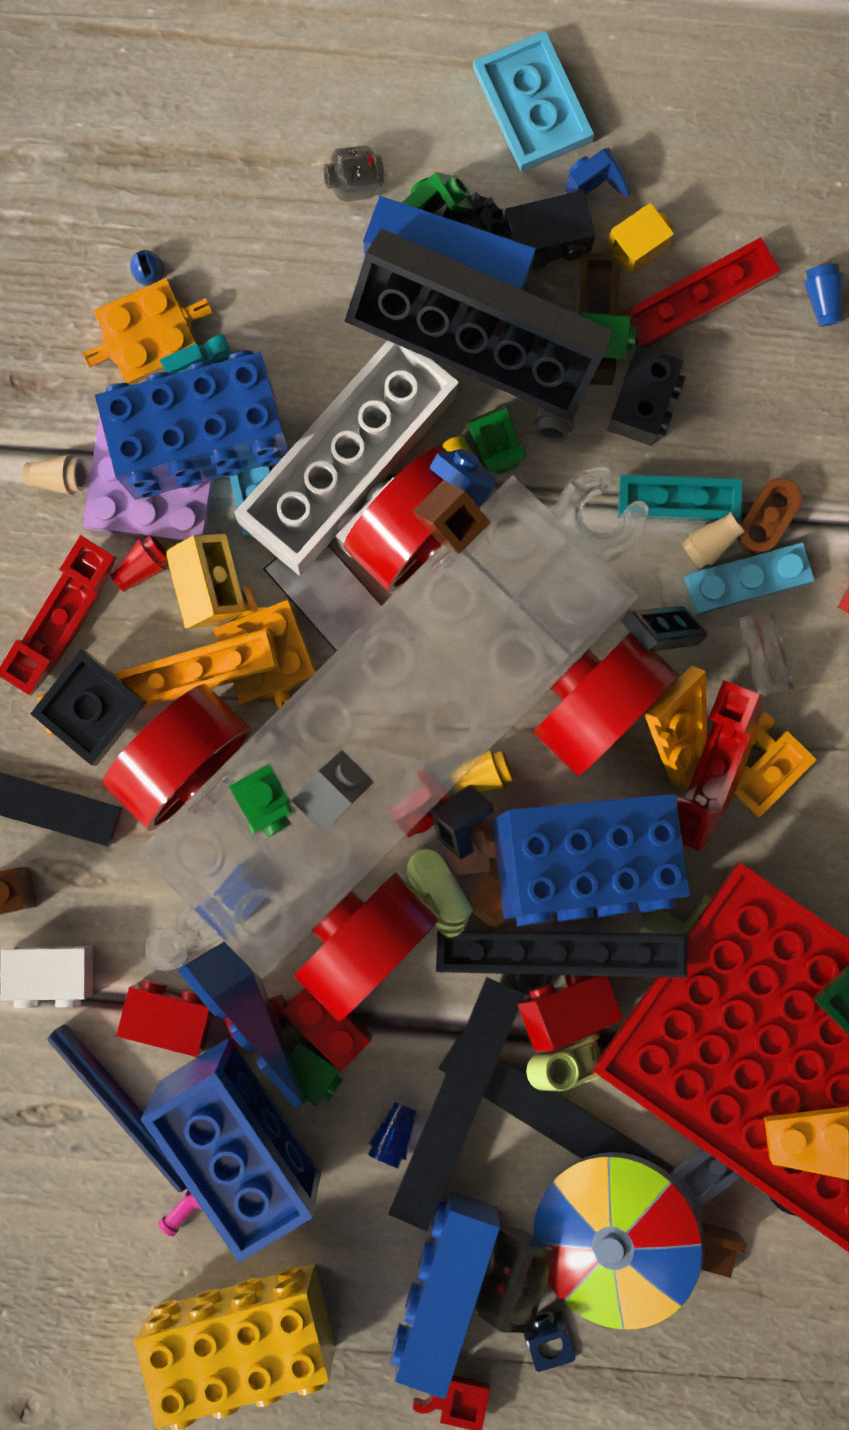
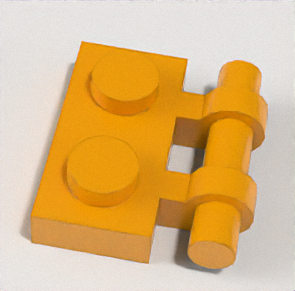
(773, 770)

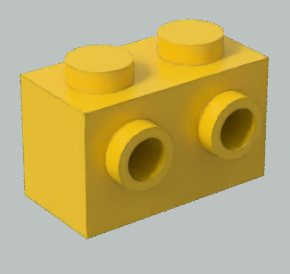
(205, 580)

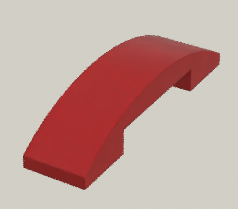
(59, 618)
(721, 763)

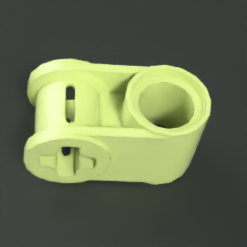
(571, 1062)

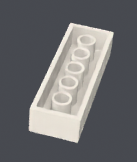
(346, 454)

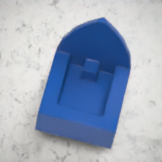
(592, 172)
(463, 471)

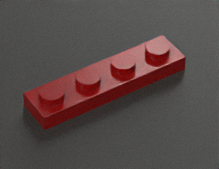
(702, 292)

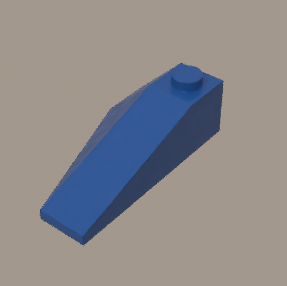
(237, 993)

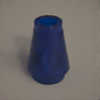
(393, 1136)

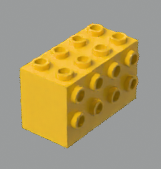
(236, 1347)

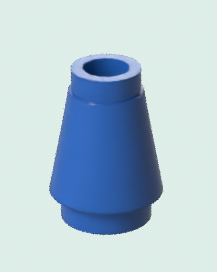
(825, 293)

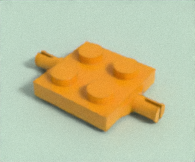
(144, 329)
(290, 646)

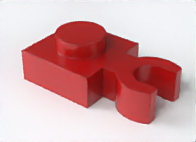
(463, 1406)

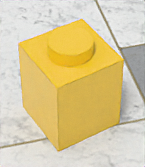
(641, 238)

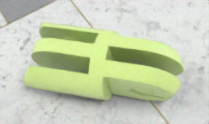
(440, 889)

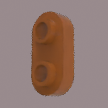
(768, 517)

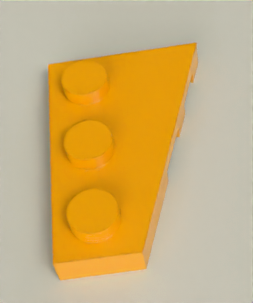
(680, 725)
(811, 1141)

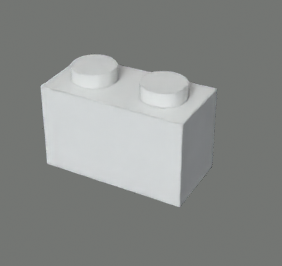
(47, 974)

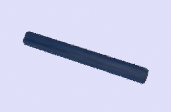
(112, 1098)

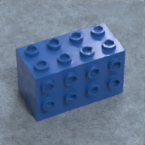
(192, 425)
(590, 859)

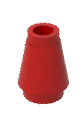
(140, 563)

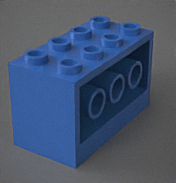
(233, 1150)

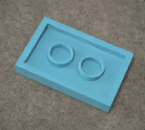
(533, 101)

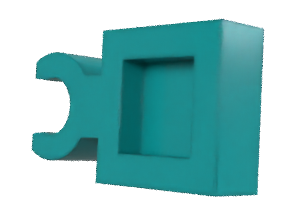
(213, 351)

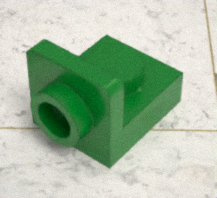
(264, 801)

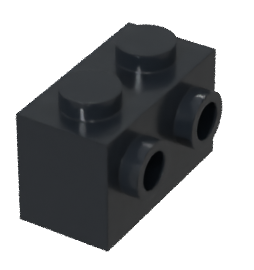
(646, 395)

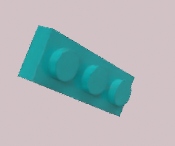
(681, 496)

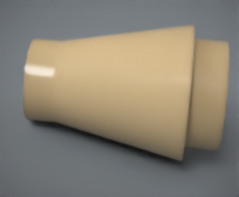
(56, 474)
(712, 540)

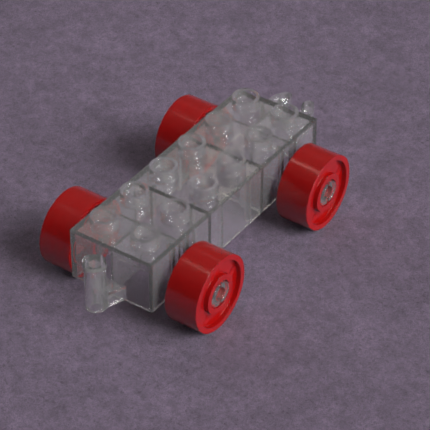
(412, 704)

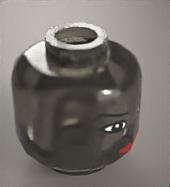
(354, 173)

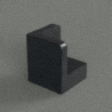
(456, 816)

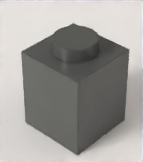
(332, 791)

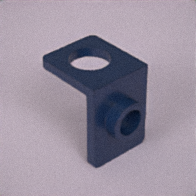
(545, 1329)

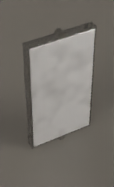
(327, 595)

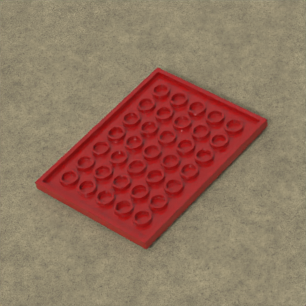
(744, 1041)

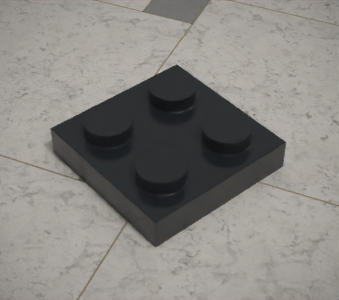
(88, 707)

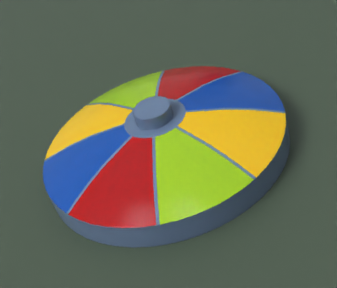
(621, 1240)

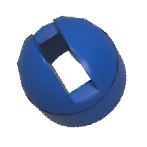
(155, 266)

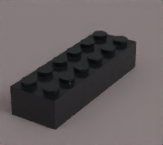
(476, 324)

